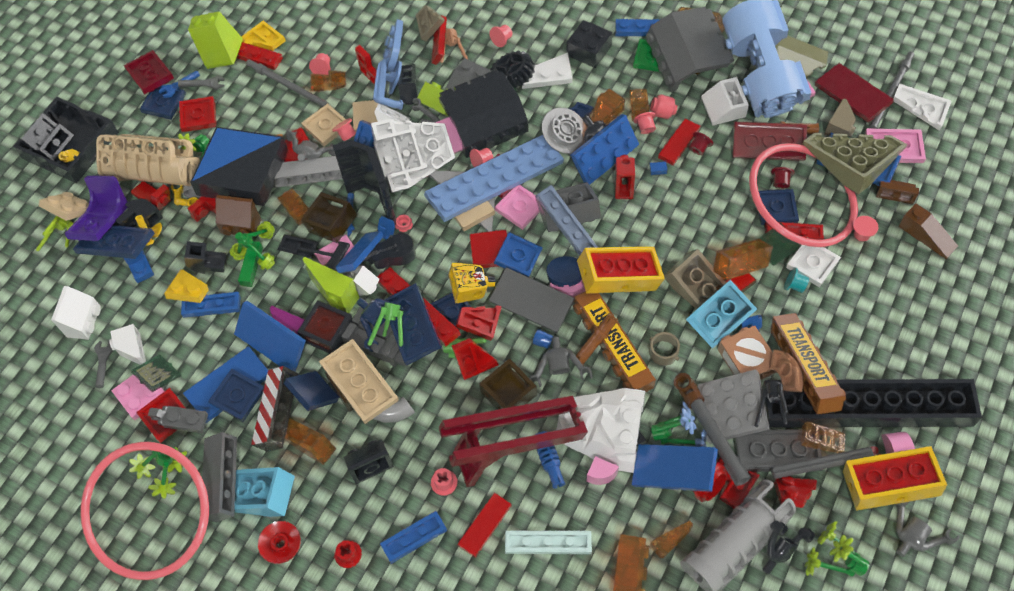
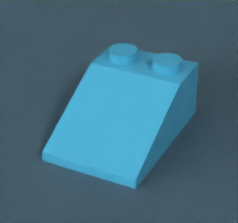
(721, 314)
(263, 491)

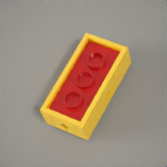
(620, 269)
(894, 478)

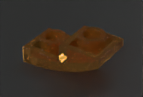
(332, 81)
(293, 205)

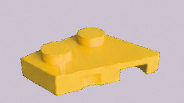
(264, 36)
(186, 288)

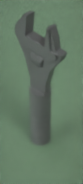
(211, 82)
(103, 354)

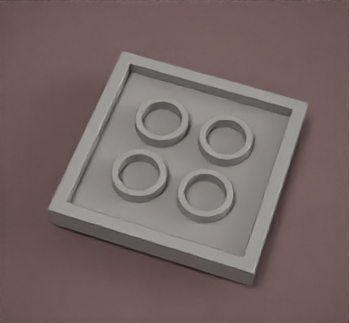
(735, 404)

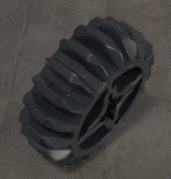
(516, 67)

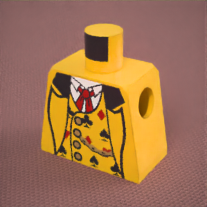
(469, 282)

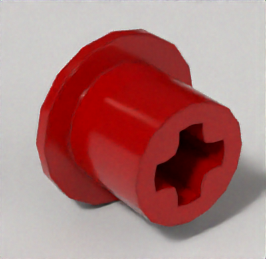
(348, 554)

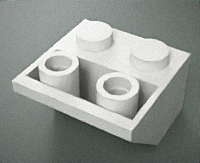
(725, 101)

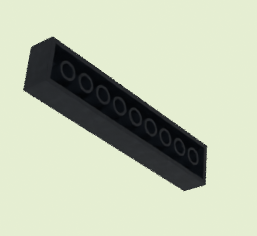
(887, 404)

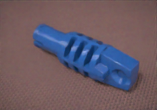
(551, 464)

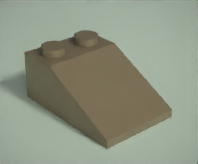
(694, 278)

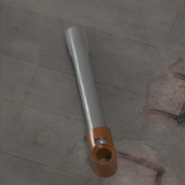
(695, 401)

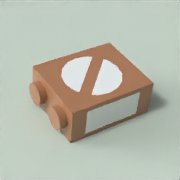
(747, 352)

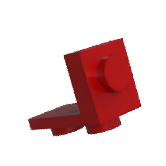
(158, 197)

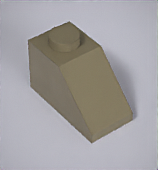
(842, 120)

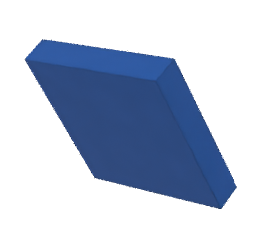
(518, 255)

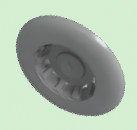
(568, 126)

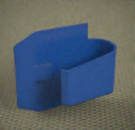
(386, 226)
(751, 321)

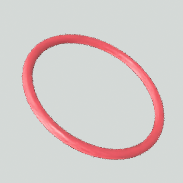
(774, 224)
(85, 511)

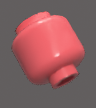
(663, 106)

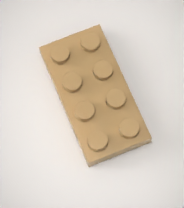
(359, 381)

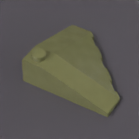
(796, 50)
(855, 160)

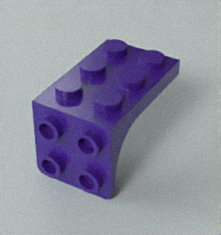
(105, 206)

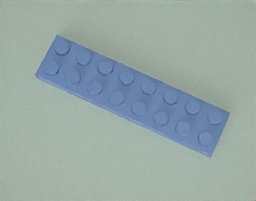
(492, 178)

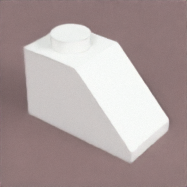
(364, 280)
(128, 343)

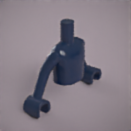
(371, 314)

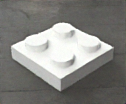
(814, 263)

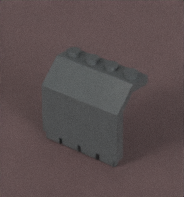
(687, 45)

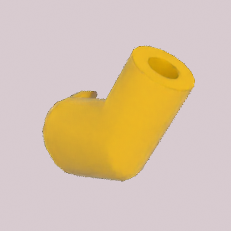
(67, 156)

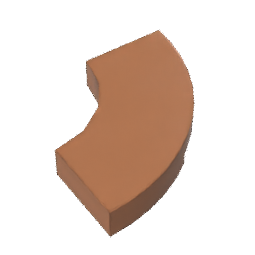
(788, 370)

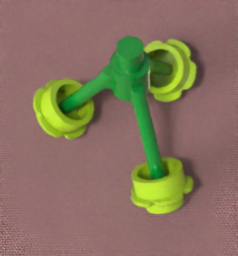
(245, 241)

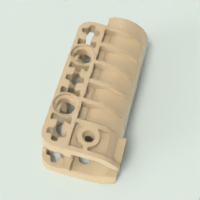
(147, 162)

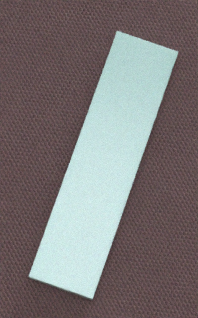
(548, 542)

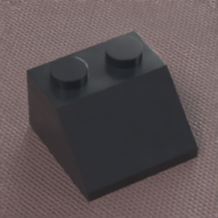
(368, 461)

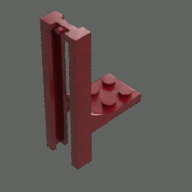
(475, 458)

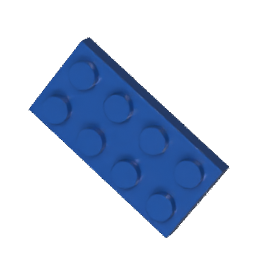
(601, 150)

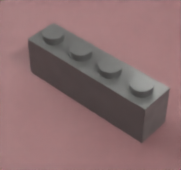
(220, 475)

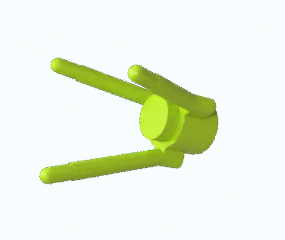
(59, 224)

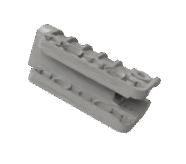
(736, 540)

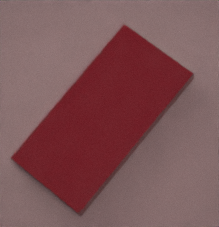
(861, 95)
(754, 138)

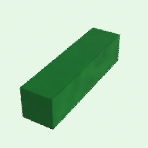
(250, 266)

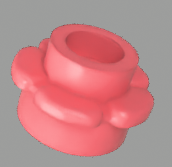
(403, 219)

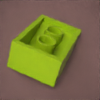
(334, 286)

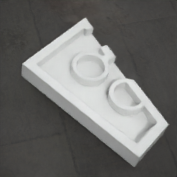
(551, 72)
(923, 105)

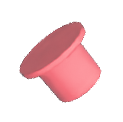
(500, 35)
(320, 64)
(645, 122)
(345, 129)
(480, 157)
(864, 228)
(443, 482)

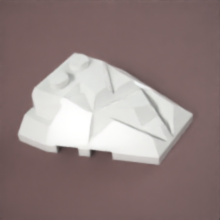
(410, 150)
(611, 426)

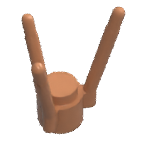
(451, 39)

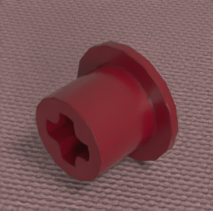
(700, 143)
(782, 177)

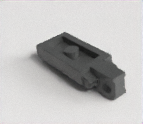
(179, 418)

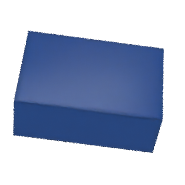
(658, 168)

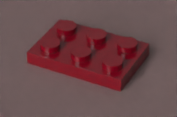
(148, 72)

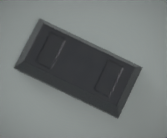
(289, 243)

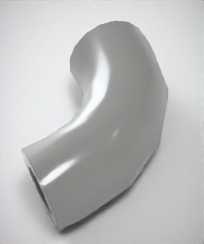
(396, 413)

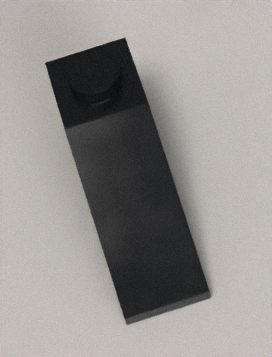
(408, 84)

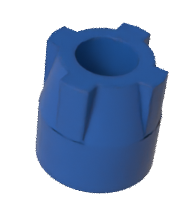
(542, 339)

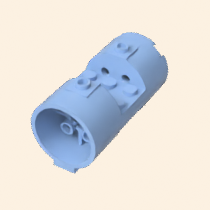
(754, 31)

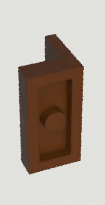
(897, 191)

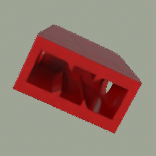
(624, 169)

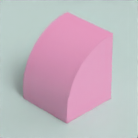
(897, 442)
(601, 472)

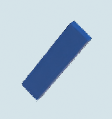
(359, 252)

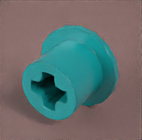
(796, 281)

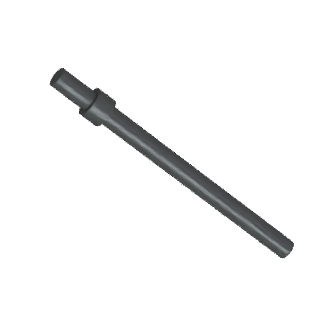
(903, 68)
(262, 70)

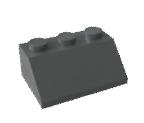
(581, 202)

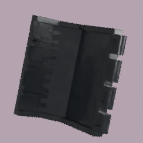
(485, 111)
(362, 170)

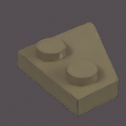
(428, 22)

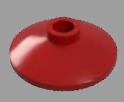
(274, 534)

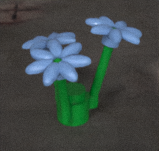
(663, 429)

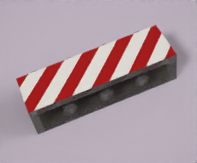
(274, 411)

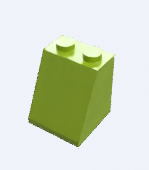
(215, 39)

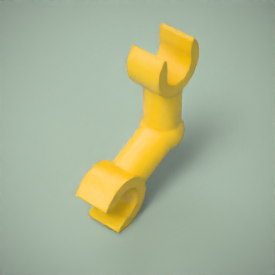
(178, 200)

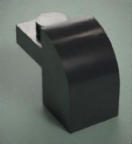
(139, 207)
(201, 260)

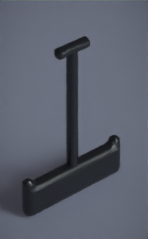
(335, 258)

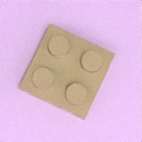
(64, 205)

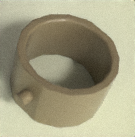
(666, 337)

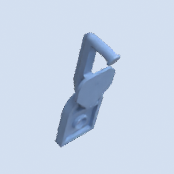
(390, 65)

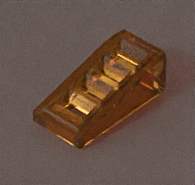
(638, 105)
(817, 429)
(665, 543)

